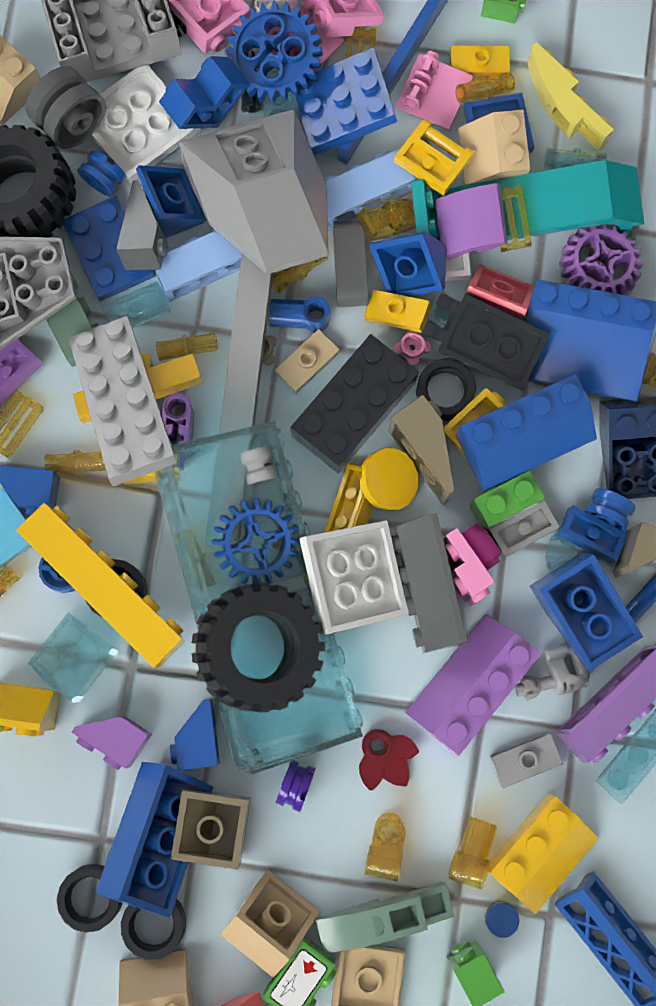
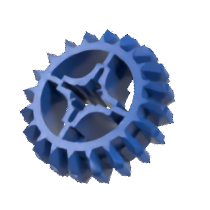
(261, 556)

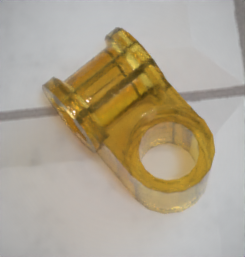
(385, 852)

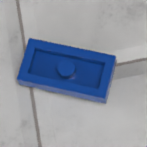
(592, 534)

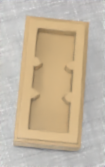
(307, 361)

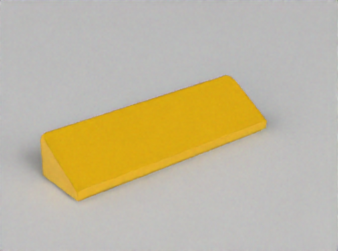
(164, 378)
(350, 504)

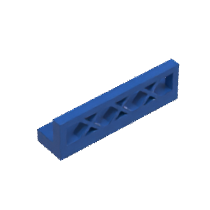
(623, 935)

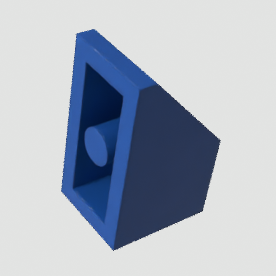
(30, 487)
(197, 740)

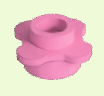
(415, 339)

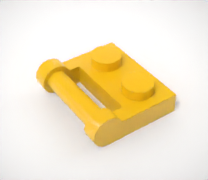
(430, 164)

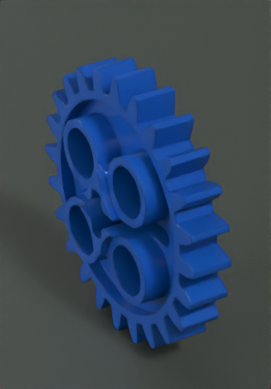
(292, 69)

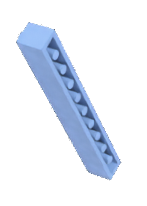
(213, 257)

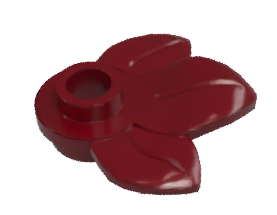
(389, 762)

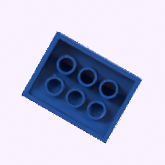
(595, 336)

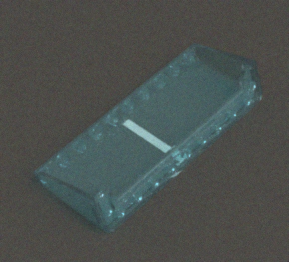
(194, 496)

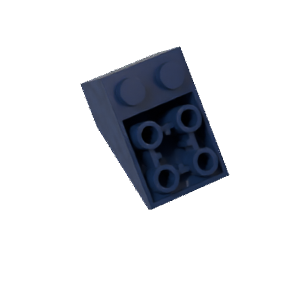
(629, 446)

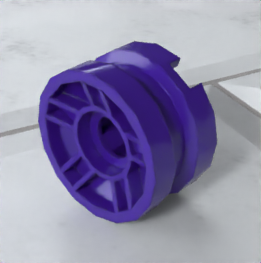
(295, 785)

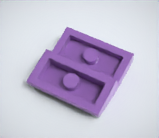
(471, 220)
(16, 366)

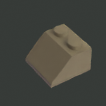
(211, 828)

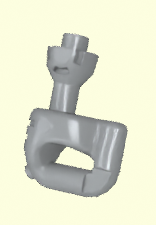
(559, 676)

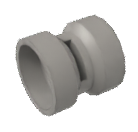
(259, 465)

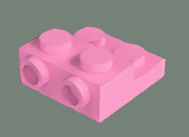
(340, 17)
(210, 20)
(470, 576)

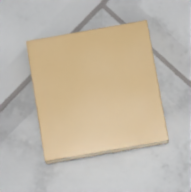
(369, 976)

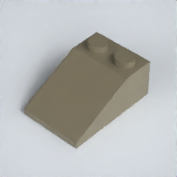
(422, 437)

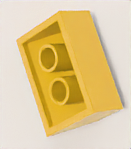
(542, 852)

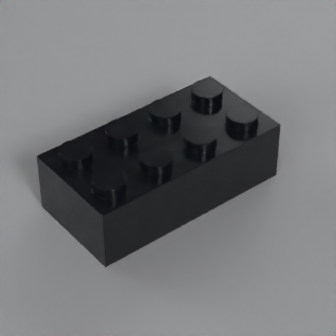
(354, 403)

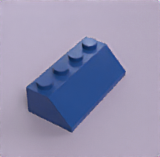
(528, 432)
(140, 860)

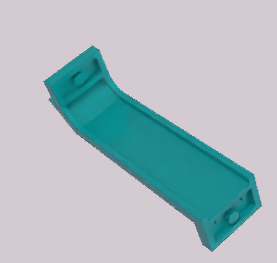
(555, 199)

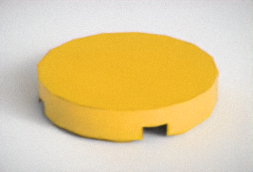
(389, 479)

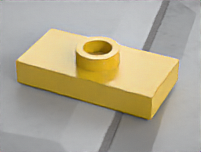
(480, 59)
(397, 311)

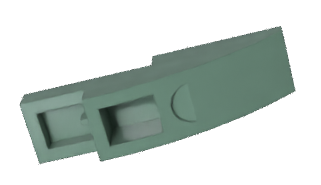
(385, 919)

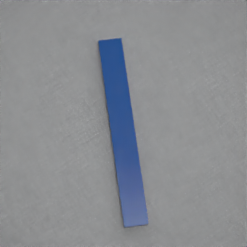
(400, 61)

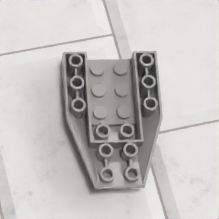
(111, 34)
(261, 190)
(32, 283)

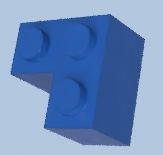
(208, 97)

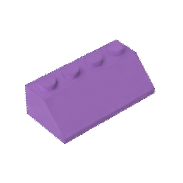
(473, 684)
(612, 708)

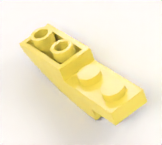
(557, 94)

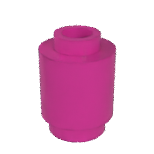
(482, 545)

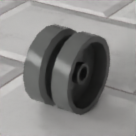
(65, 107)

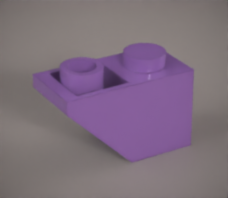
(116, 738)

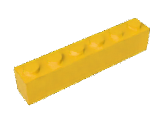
(101, 586)

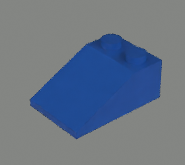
(586, 610)

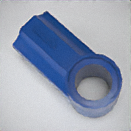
(294, 313)

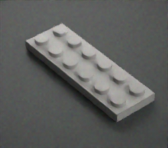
(121, 402)

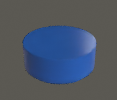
(502, 919)

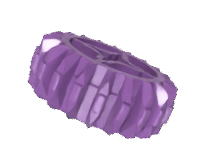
(599, 242)

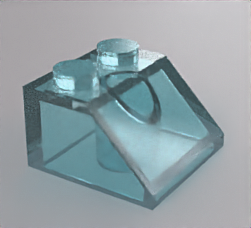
(72, 658)

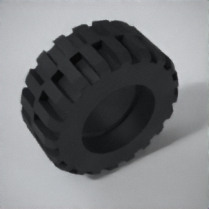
(52, 191)
(299, 641)

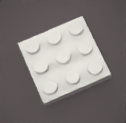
(136, 124)
(353, 576)

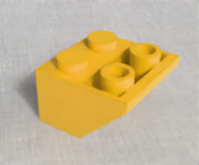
(28, 709)

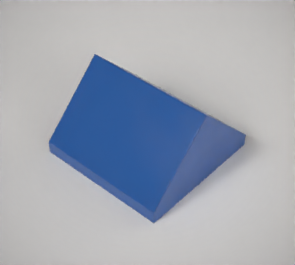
(171, 198)
(411, 263)

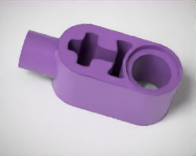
(184, 422)

